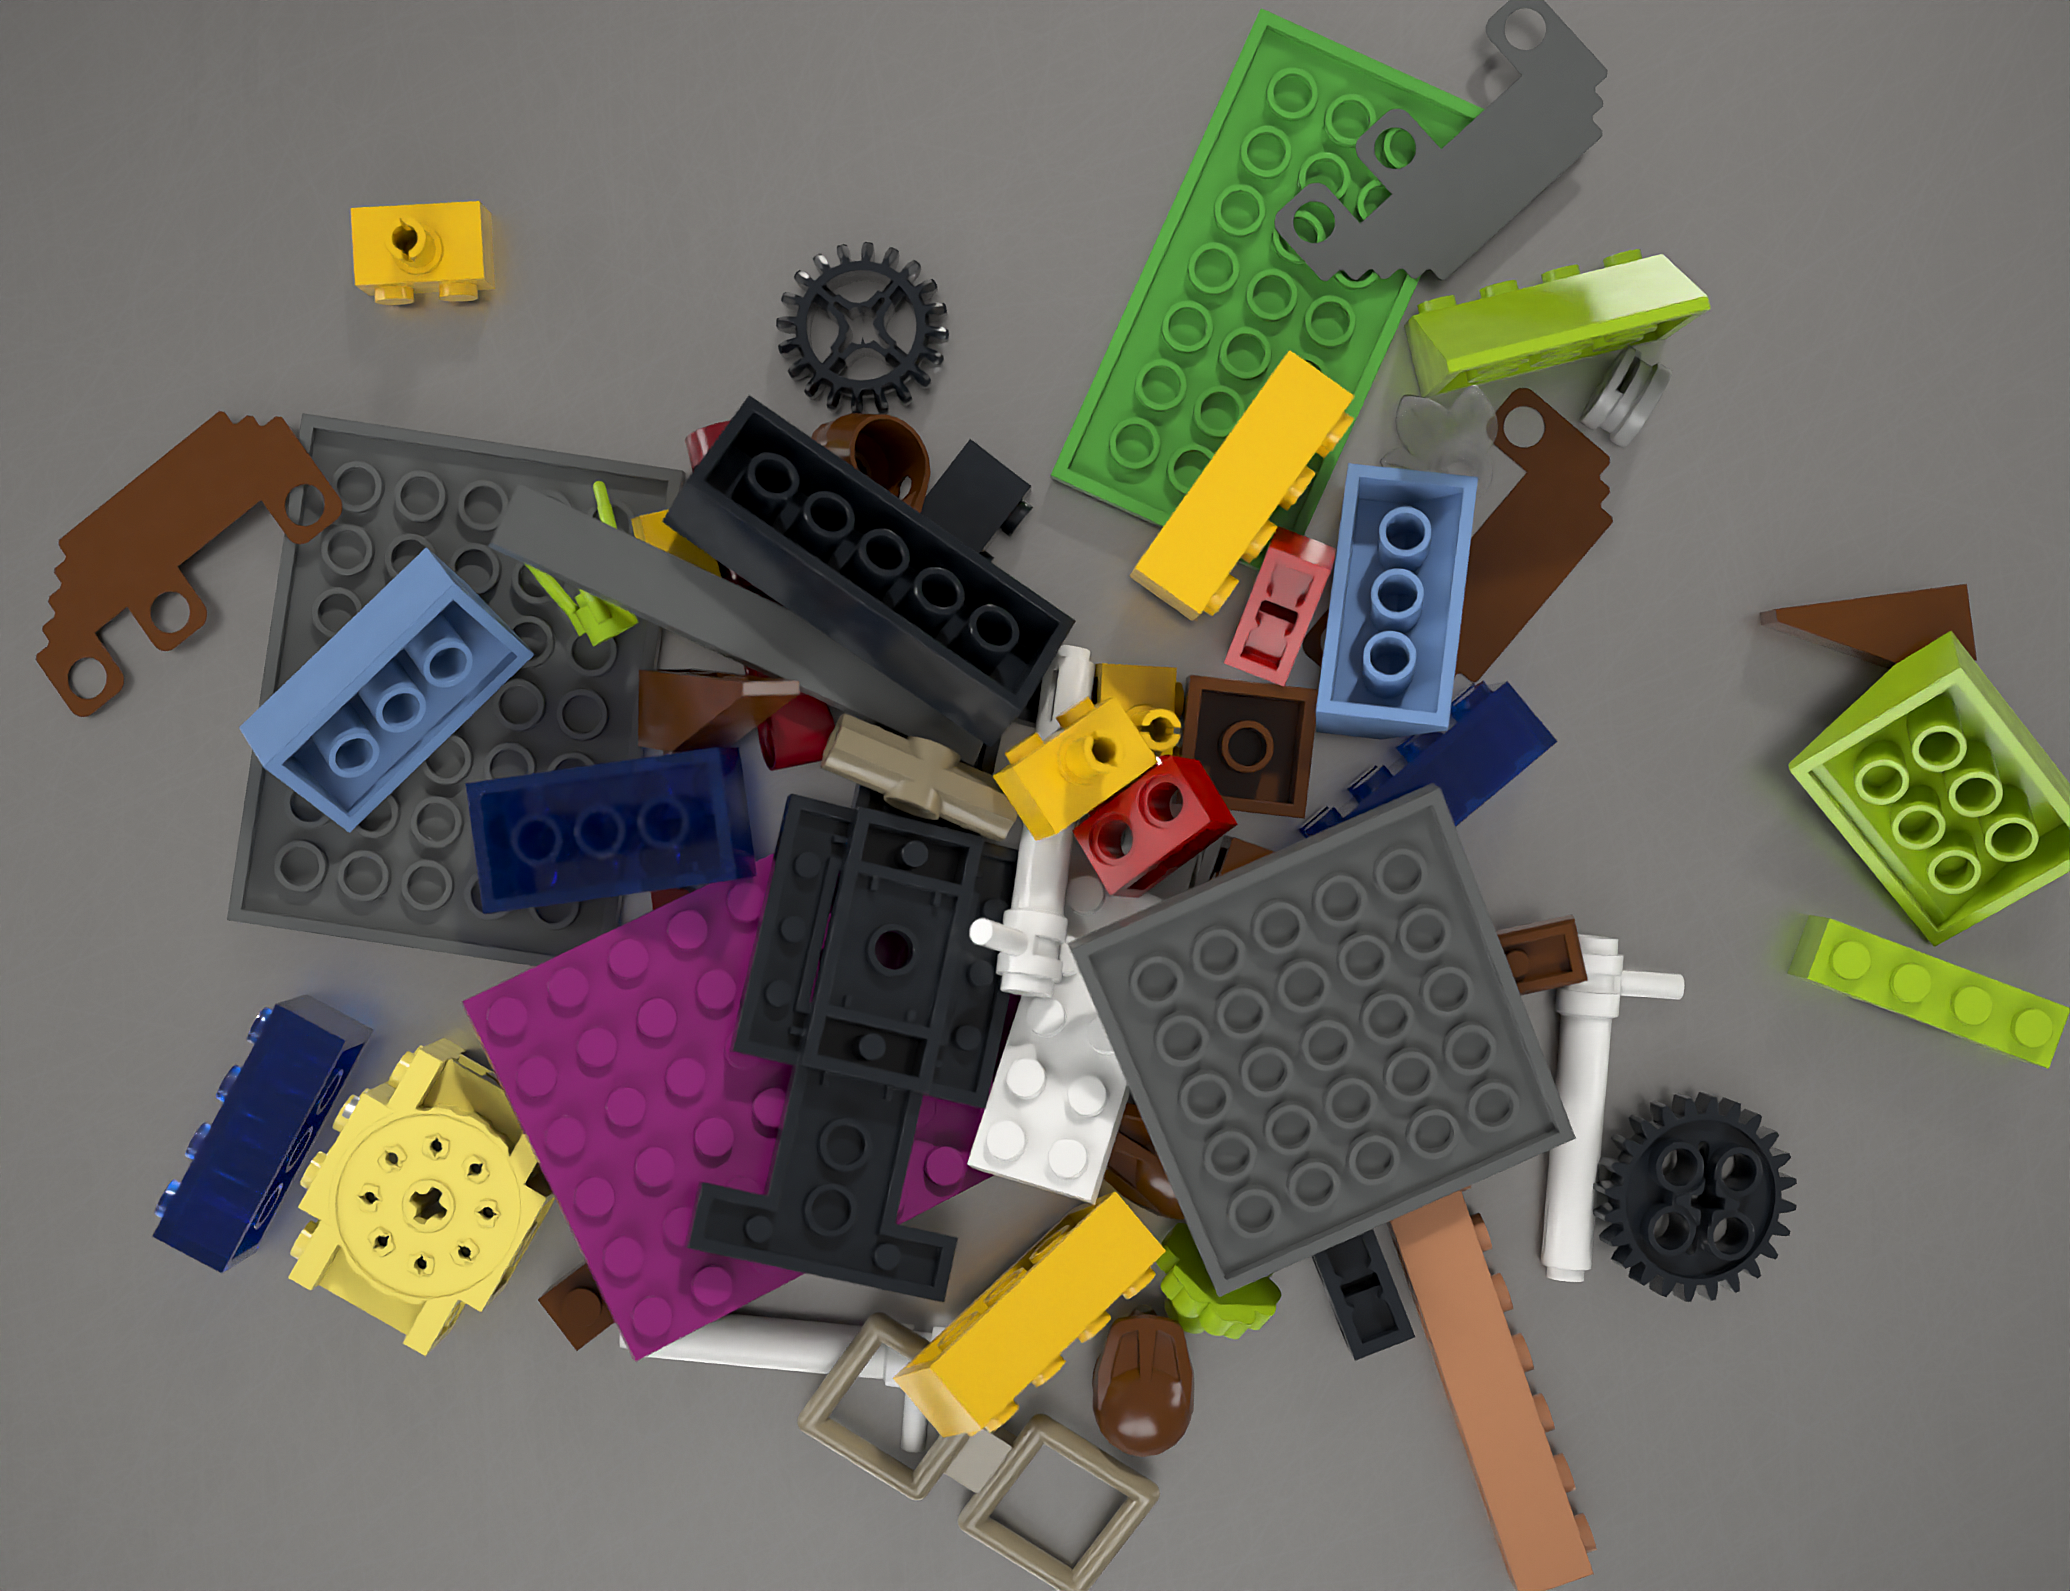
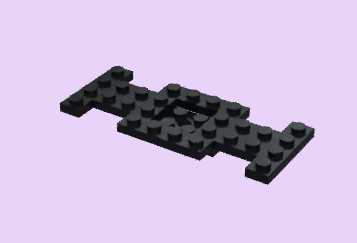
(868, 1036)

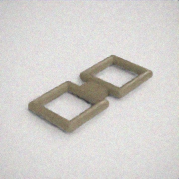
(982, 1463)

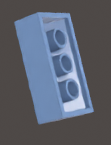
(1396, 603)
(385, 691)

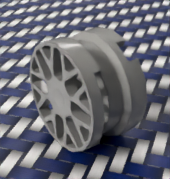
(1625, 396)

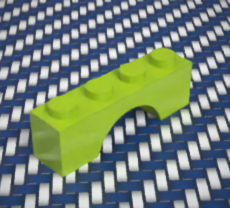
(1929, 990)

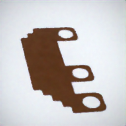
(142, 534)
(1527, 540)

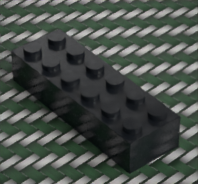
(869, 571)

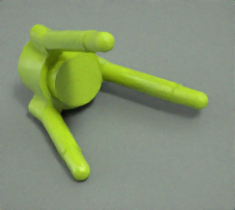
(595, 616)

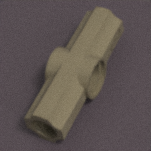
(918, 777)

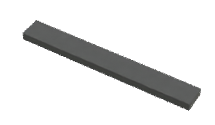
(714, 615)

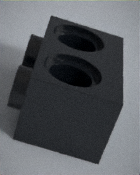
(1363, 1295)

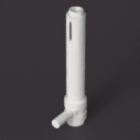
(1036, 920)
(1582, 1084)
(796, 1347)

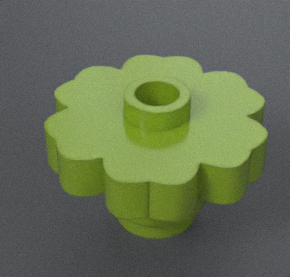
(1194, 1300)

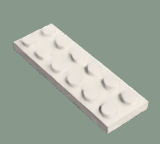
(1058, 1077)

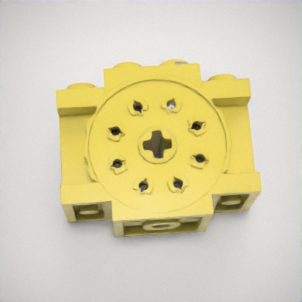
(379, 1187)

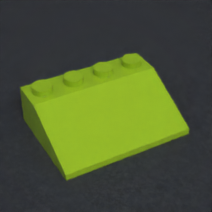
(1549, 322)
(1942, 791)

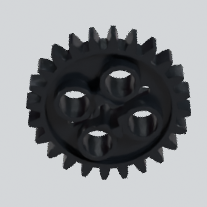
(1642, 1194)

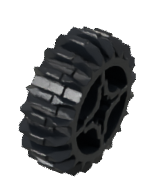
(881, 304)

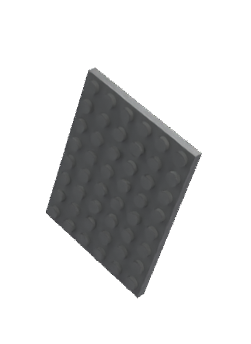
(412, 861)

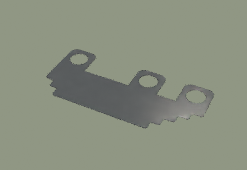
(1477, 183)

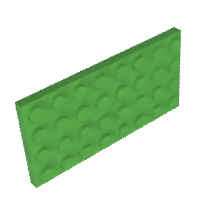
(1232, 295)

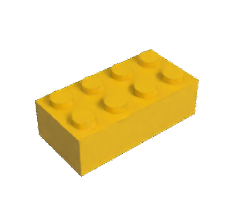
(1242, 485)
(1031, 1316)

